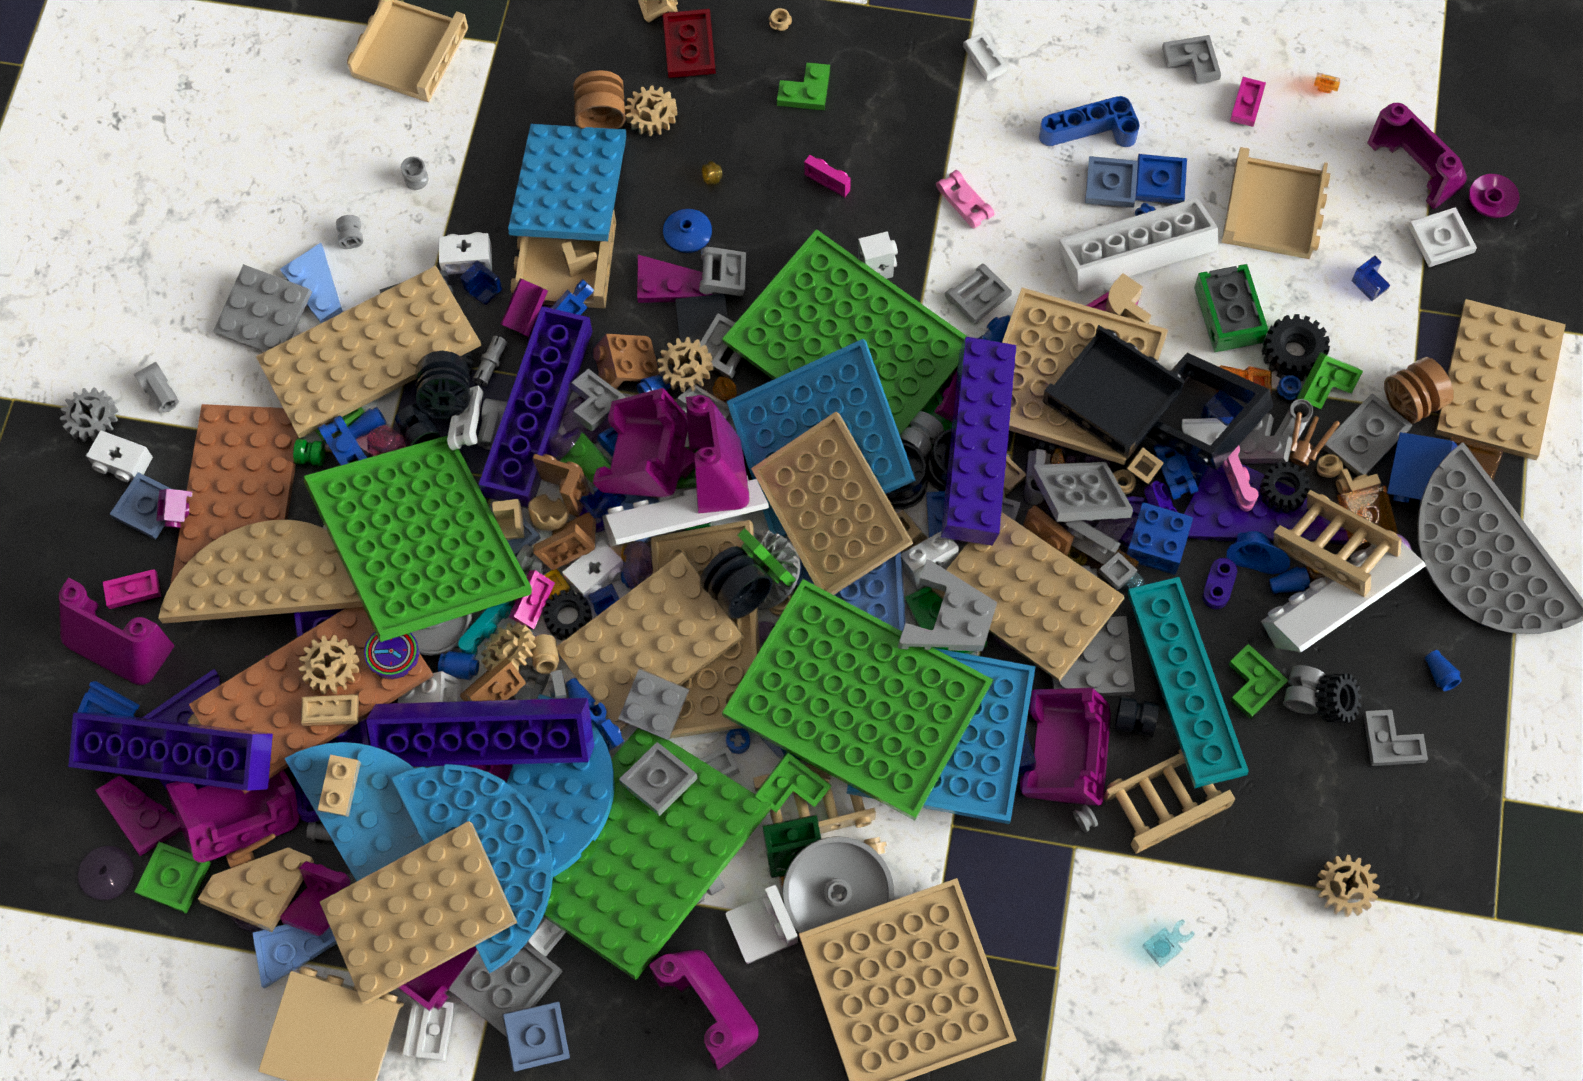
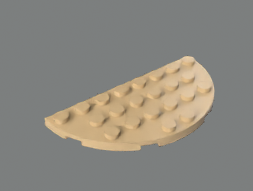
(261, 572)

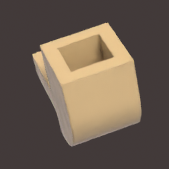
(1123, 299)

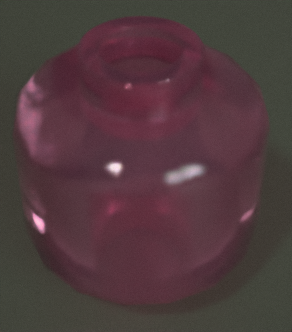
(384, 440)

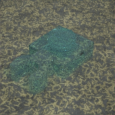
(1165, 945)

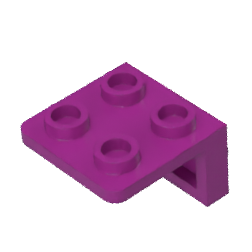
(306, 910)

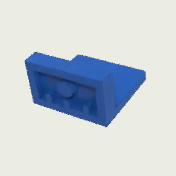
(1159, 538)

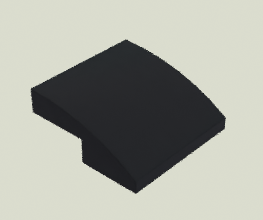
(697, 315)

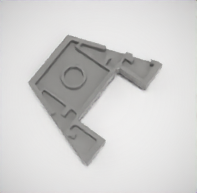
(961, 619)

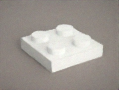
(1442, 237)

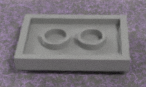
(1367, 435)

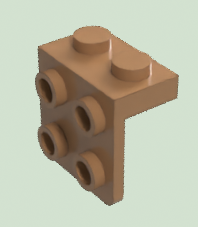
(625, 358)

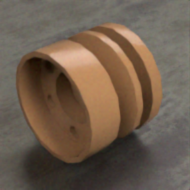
(599, 100)
(1419, 390)

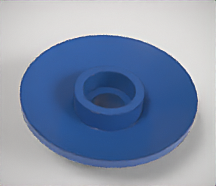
(687, 239)

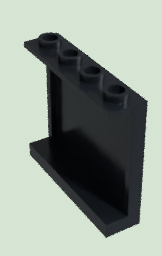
(1114, 392)

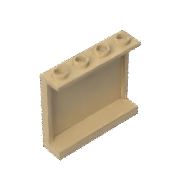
(407, 48)
(1275, 206)
(544, 265)
(328, 1031)

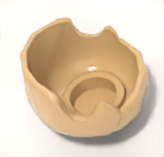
(547, 514)

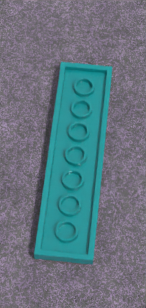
(1187, 683)

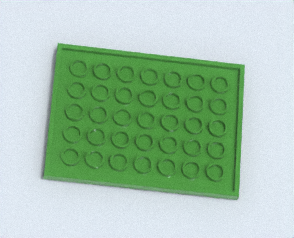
(835, 299)
(416, 537)
(855, 702)
(651, 868)

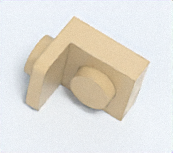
(654, 8)
(1345, 484)

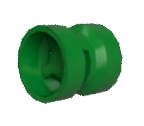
(309, 452)

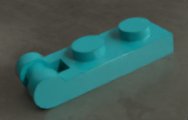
(484, 627)

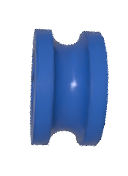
(738, 749)

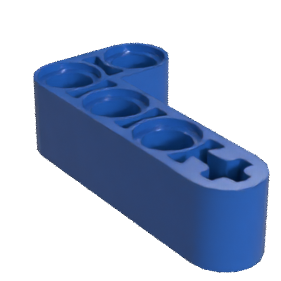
(1057, 127)

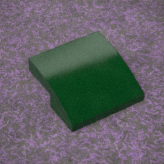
(786, 840)

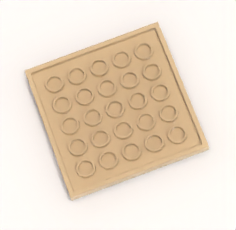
(1047, 341)
(907, 986)

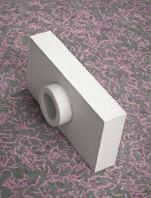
(985, 56)

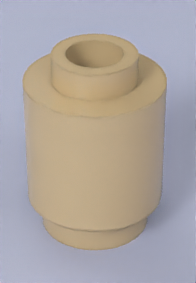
(545, 654)

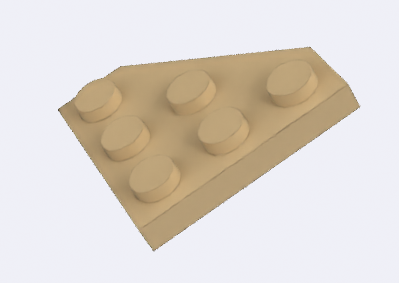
(257, 889)

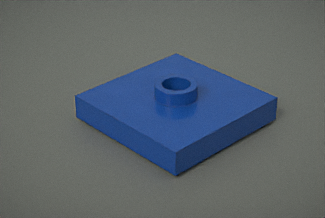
(1161, 179)

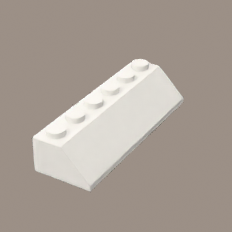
(1139, 244)
(670, 515)
(1329, 604)

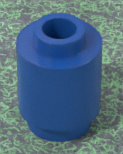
(458, 665)

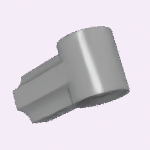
(155, 384)
(491, 415)
(1288, 422)
(1035, 457)

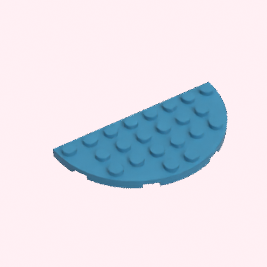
(569, 799)
(378, 821)
(509, 832)

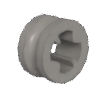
(1085, 818)

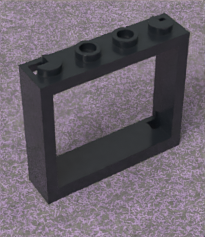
(1258, 405)

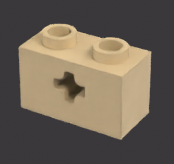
(339, 785)

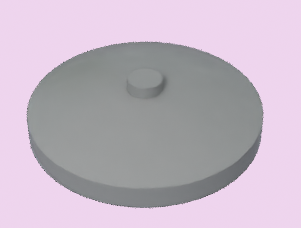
(834, 881)

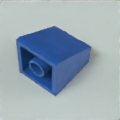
(1415, 463)

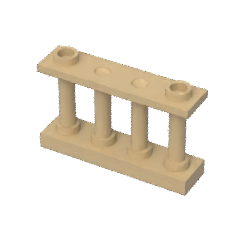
(1335, 565)
(834, 822)
(1168, 823)

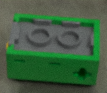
(1230, 308)

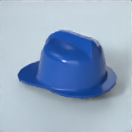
(1257, 553)

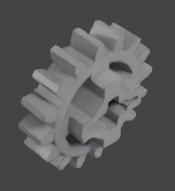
(77, 420)

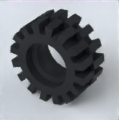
(1289, 474)
(557, 604)
(1338, 698)

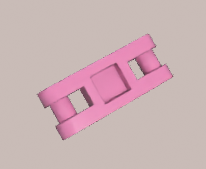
(964, 199)
(1239, 481)

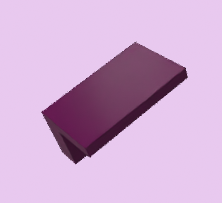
(524, 307)

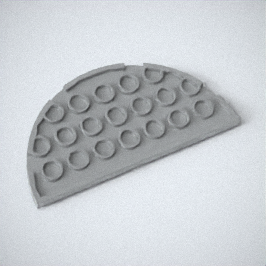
(1487, 555)

